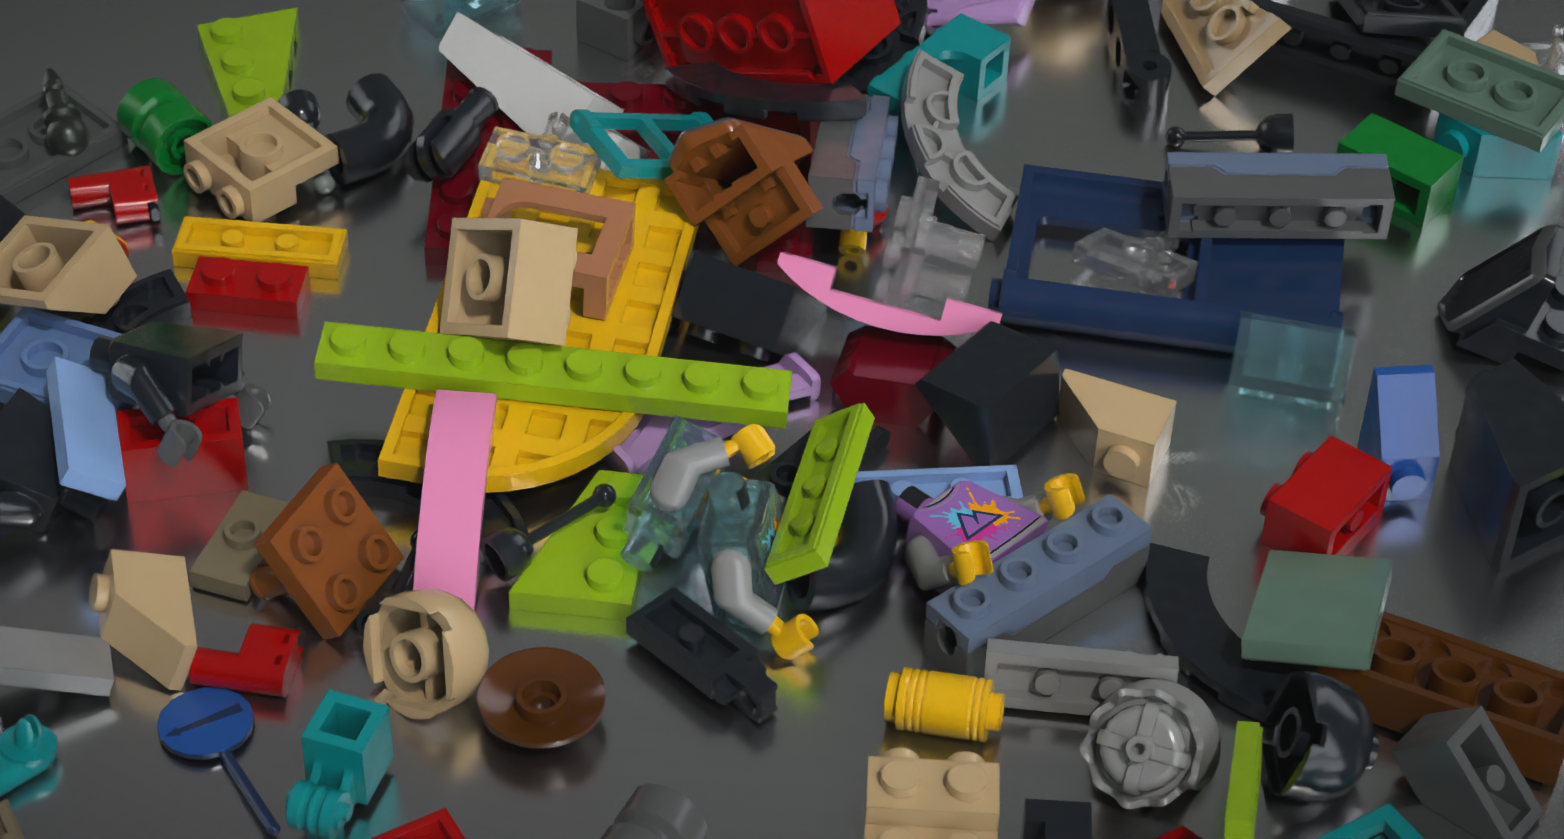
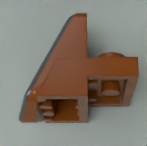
(742, 183)

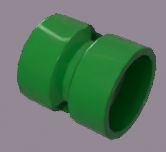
(159, 121)

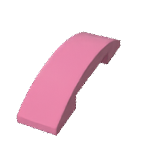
(818, 280)
(454, 493)

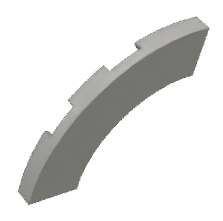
(932, 136)

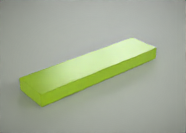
(820, 494)

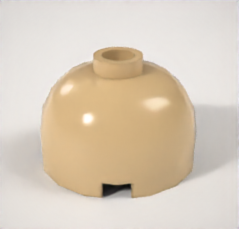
(426, 651)

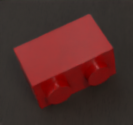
(1325, 500)

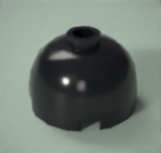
(1319, 739)

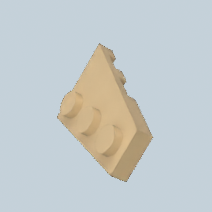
(1221, 36)

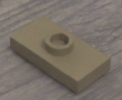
(230, 553)

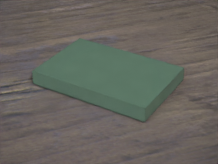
(1486, 90)
(1317, 610)

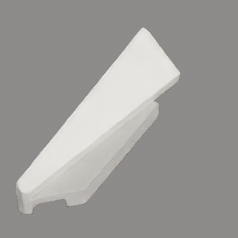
(524, 83)

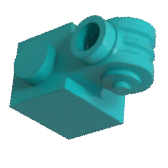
(344, 761)

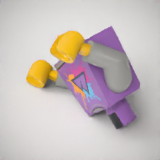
(972, 527)

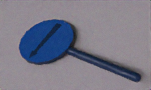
(209, 726)

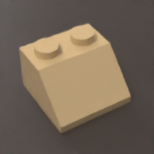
(63, 266)
(509, 280)

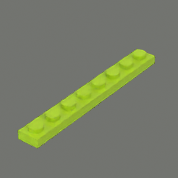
(554, 374)

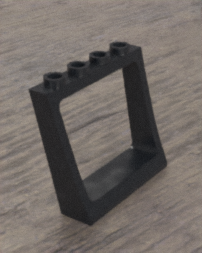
(1349, 50)

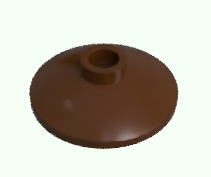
(541, 697)

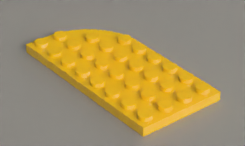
(552, 441)

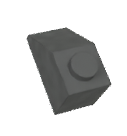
(1467, 774)

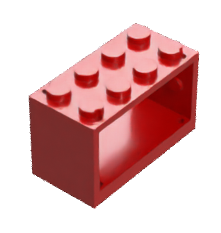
(772, 37)

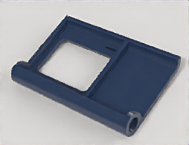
(1232, 274)

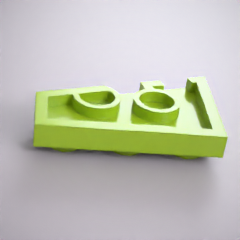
(249, 57)
(582, 564)

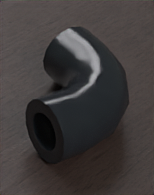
(382, 133)
(860, 555)

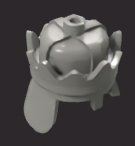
(1151, 743)

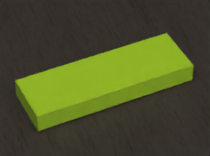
(1244, 782)

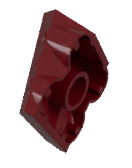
(882, 372)

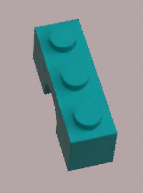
(962, 44)

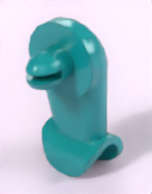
(25, 752)

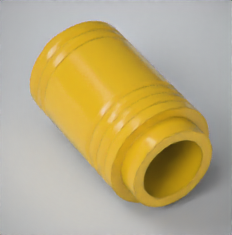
(943, 704)

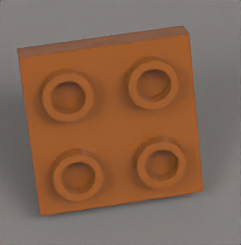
(325, 553)

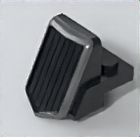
(1512, 302)

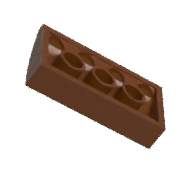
(1433, 671)

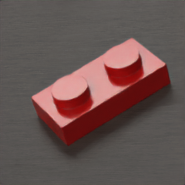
(248, 287)

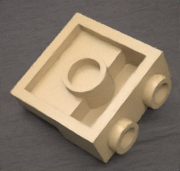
(256, 160)
(931, 797)

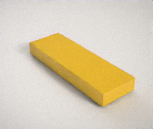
(301, 245)

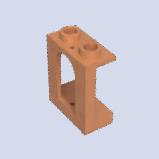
(595, 273)

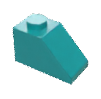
(1493, 156)

